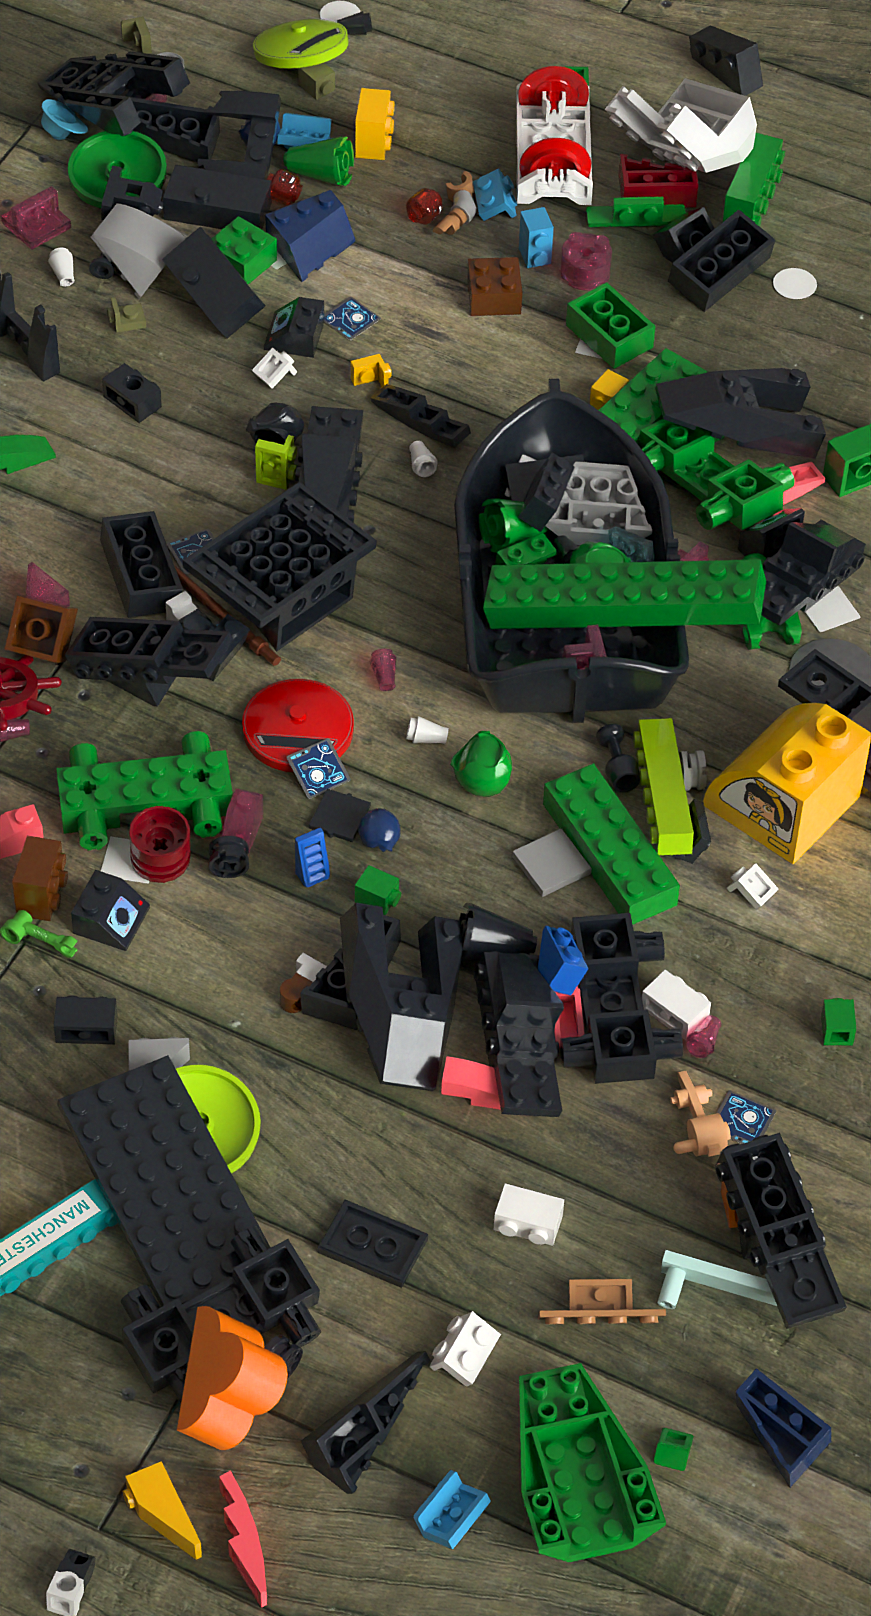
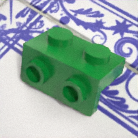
(527, 552)

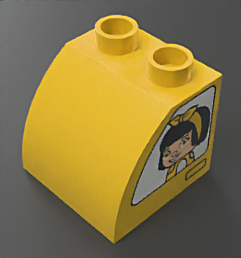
(793, 779)

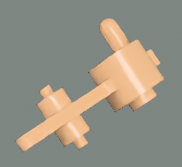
(705, 1133)

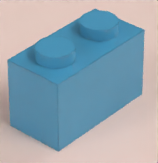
(535, 237)

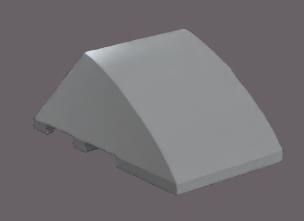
(136, 244)
(597, 501)

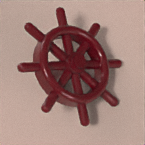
(23, 680)

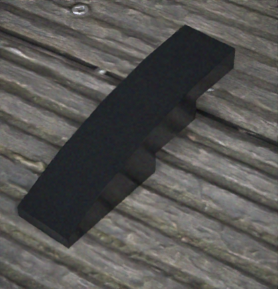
(415, 413)

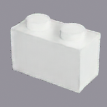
(675, 1003)
(528, 1215)

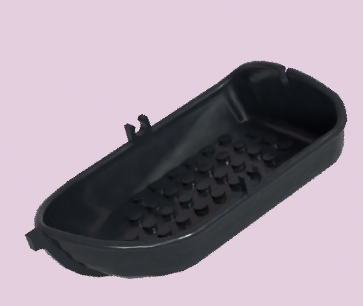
(526, 666)

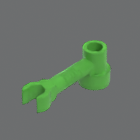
(20, 925)

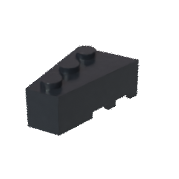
(728, 58)

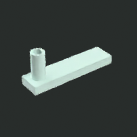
(681, 1267)

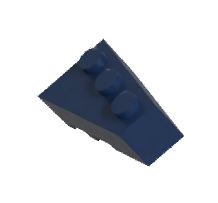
(782, 1425)

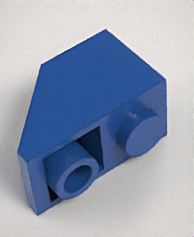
(560, 960)

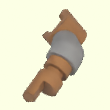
(463, 206)

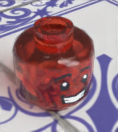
(285, 187)
(424, 206)

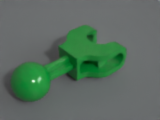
(789, 630)

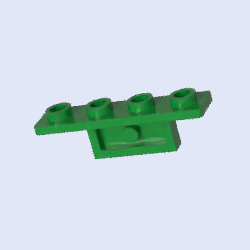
(634, 212)

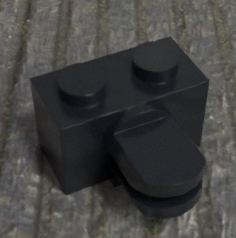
(237, 630)

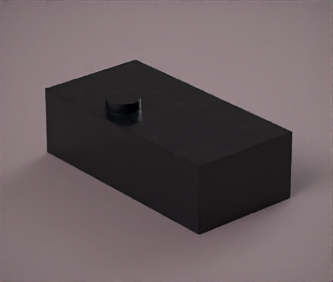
(215, 198)
(721, 260)
(213, 282)
(139, 563)

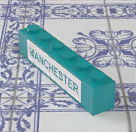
(53, 1235)

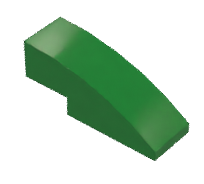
(23, 452)

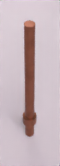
(256, 644)

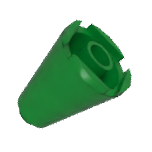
(322, 160)
(502, 526)

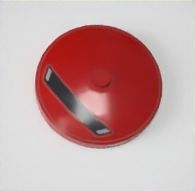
(293, 717)

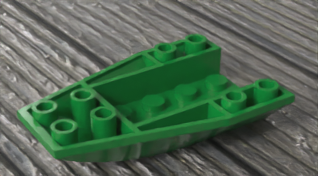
(580, 1470)

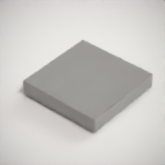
(551, 862)

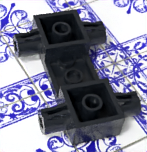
(617, 1027)
(243, 1297)

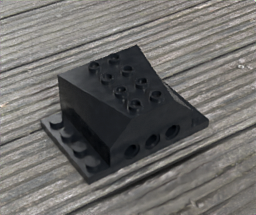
(284, 564)

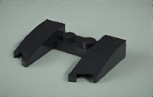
(263, 113)
(37, 340)

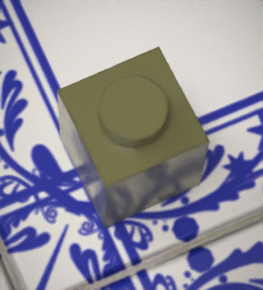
(317, 80)

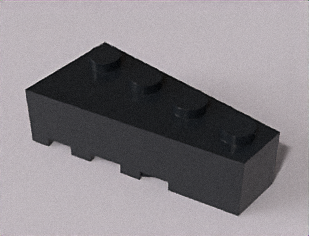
(178, 128)
(327, 994)

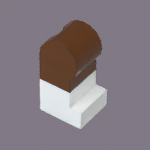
(305, 975)

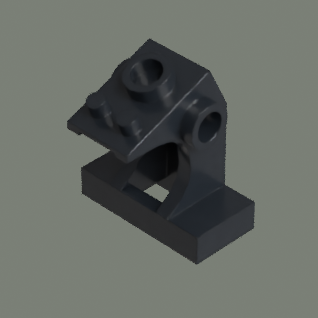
(116, 190)

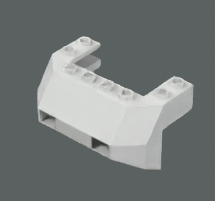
(694, 128)

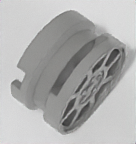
(693, 769)

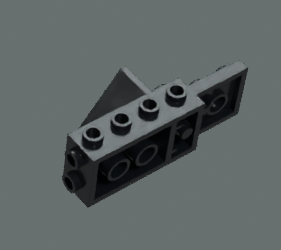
(332, 456)
(808, 568)
(145, 654)
(519, 1032)
(779, 1228)

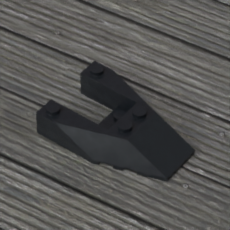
(95, 86)
(730, 403)
(402, 1014)

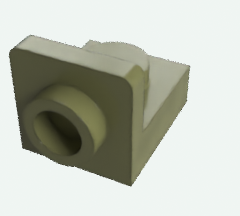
(137, 30)
(126, 317)

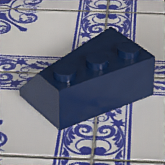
(310, 232)

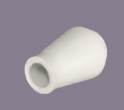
(62, 264)
(423, 461)
(425, 731)

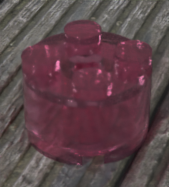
(586, 260)

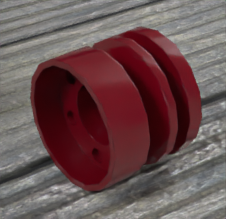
(159, 844)

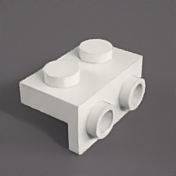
(465, 1348)

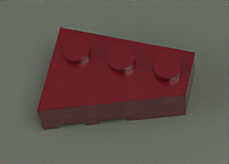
(646, 179)

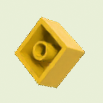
(374, 124)

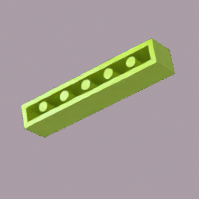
(664, 787)

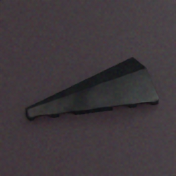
(347, 1440)

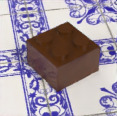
(494, 286)
(41, 628)
(40, 877)

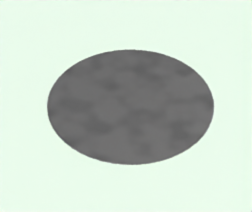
(841, 652)

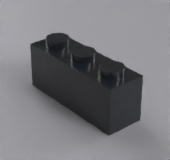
(546, 492)

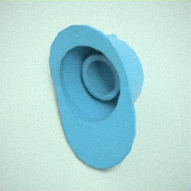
(60, 120)

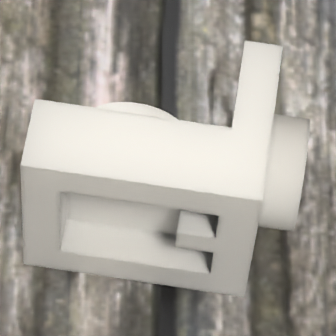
(274, 367)
(753, 885)

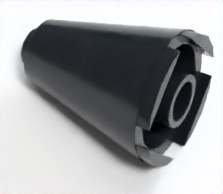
(490, 932)

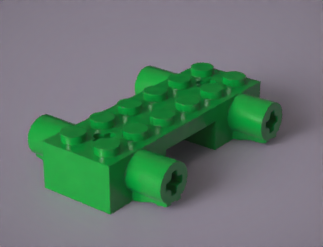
(728, 492)
(97, 793)

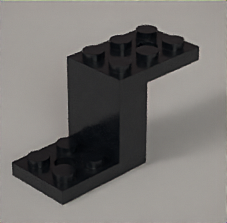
(841, 692)

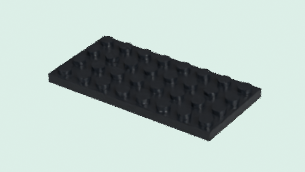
(161, 1178)

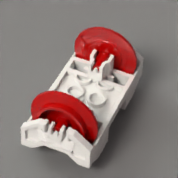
(553, 136)

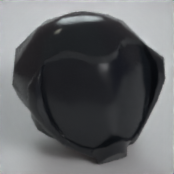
(276, 423)

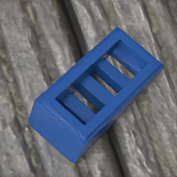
(311, 862)

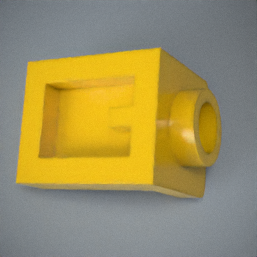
(370, 369)

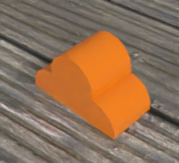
(227, 1380)

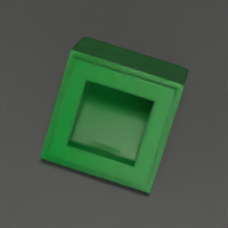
(673, 1449)

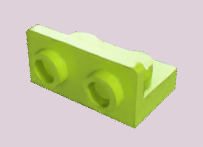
(275, 462)

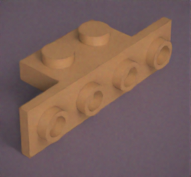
(601, 1299)

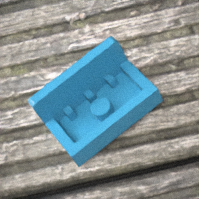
(303, 129)
(494, 195)
(450, 1511)

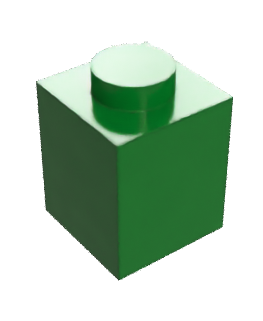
(377, 889)
(838, 1022)

